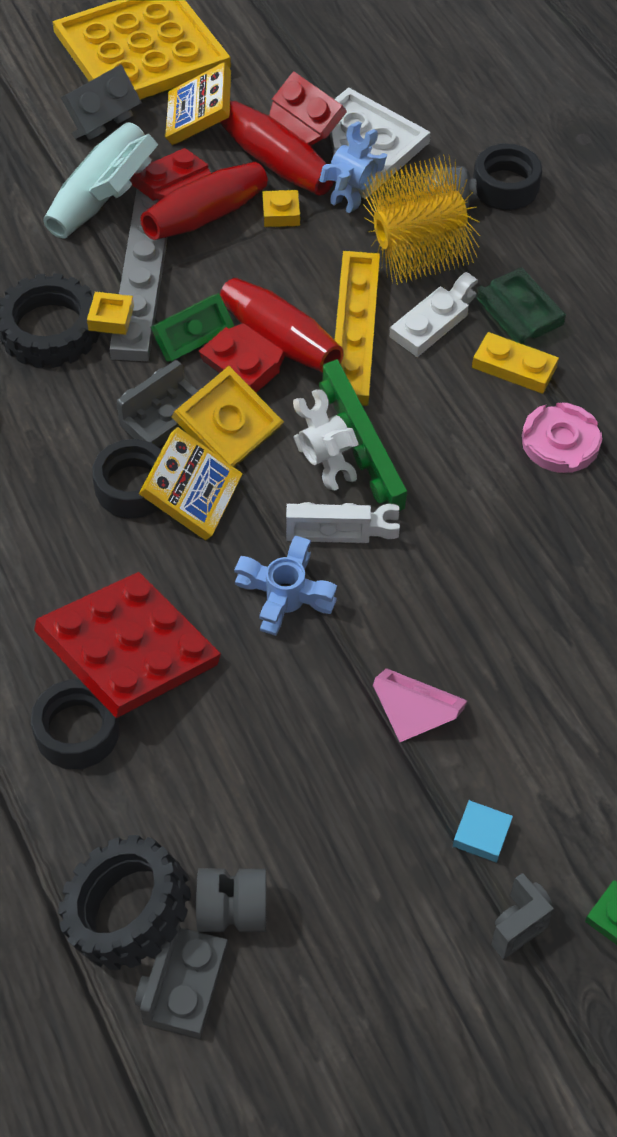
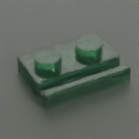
(520, 306)

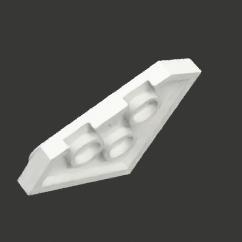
(396, 134)

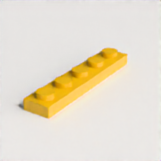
(357, 318)

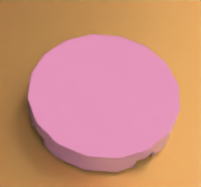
(561, 437)

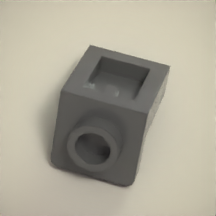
(525, 921)

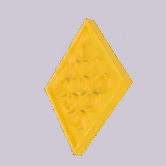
(152, 39)

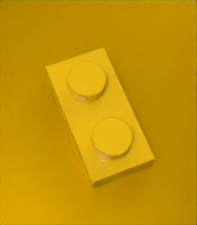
(515, 362)

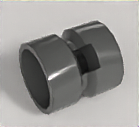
(231, 900)

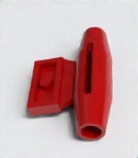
(284, 138)
(192, 194)
(266, 335)

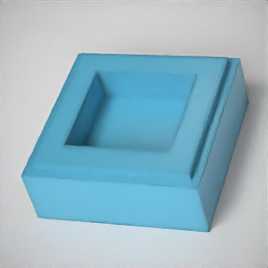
(482, 831)

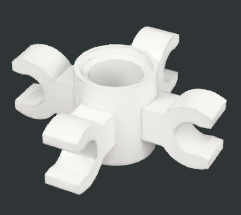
(325, 439)

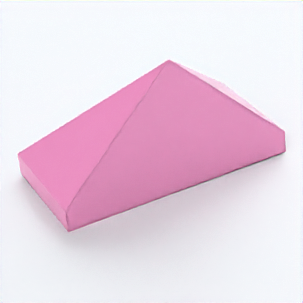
(414, 705)

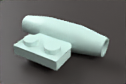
(99, 177)

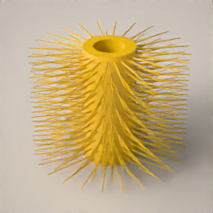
(420, 219)

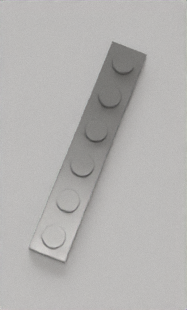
(141, 280)

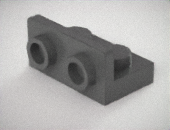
(182, 983)

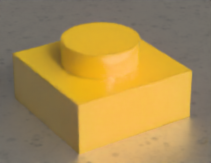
(281, 208)
(110, 313)

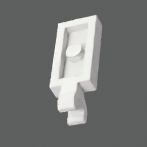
(434, 316)
(340, 522)

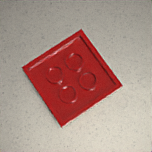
(127, 643)

